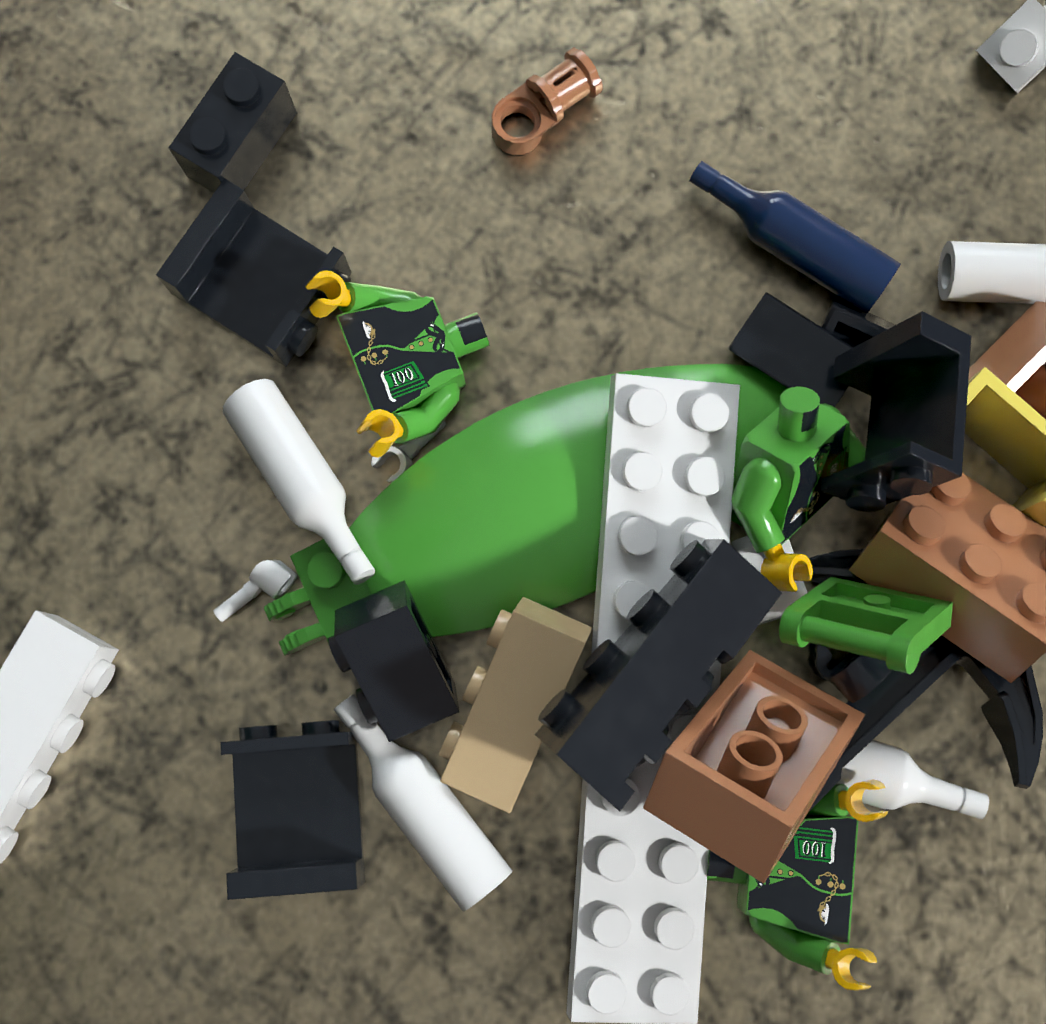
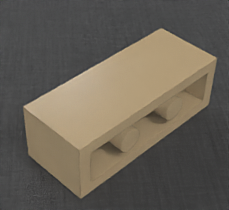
(530, 667)

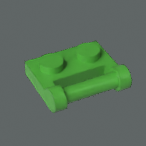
(867, 621)

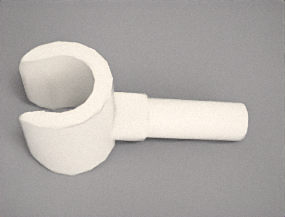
(405, 452)
(270, 576)

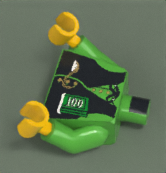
(400, 355)
(782, 477)
(810, 891)

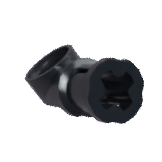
(852, 676)

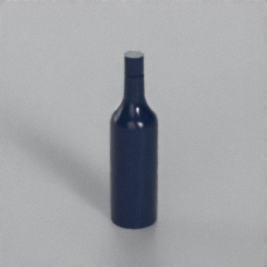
(804, 239)

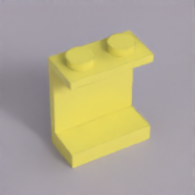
(1011, 435)

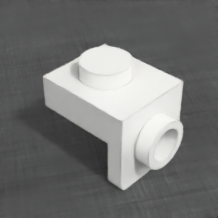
(1018, 46)

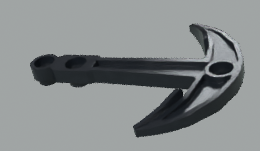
(1011, 712)

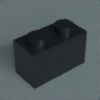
(234, 125)
(394, 662)

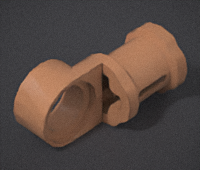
(545, 100)

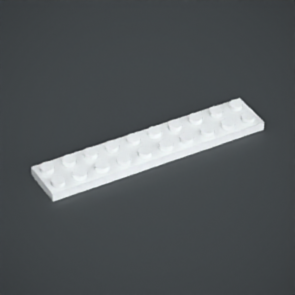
(636, 875)

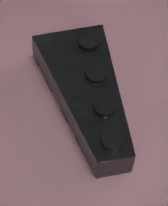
(656, 667)

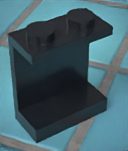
(250, 274)
(915, 413)
(296, 812)

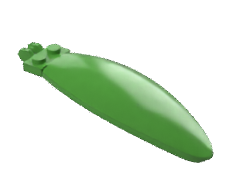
(497, 512)

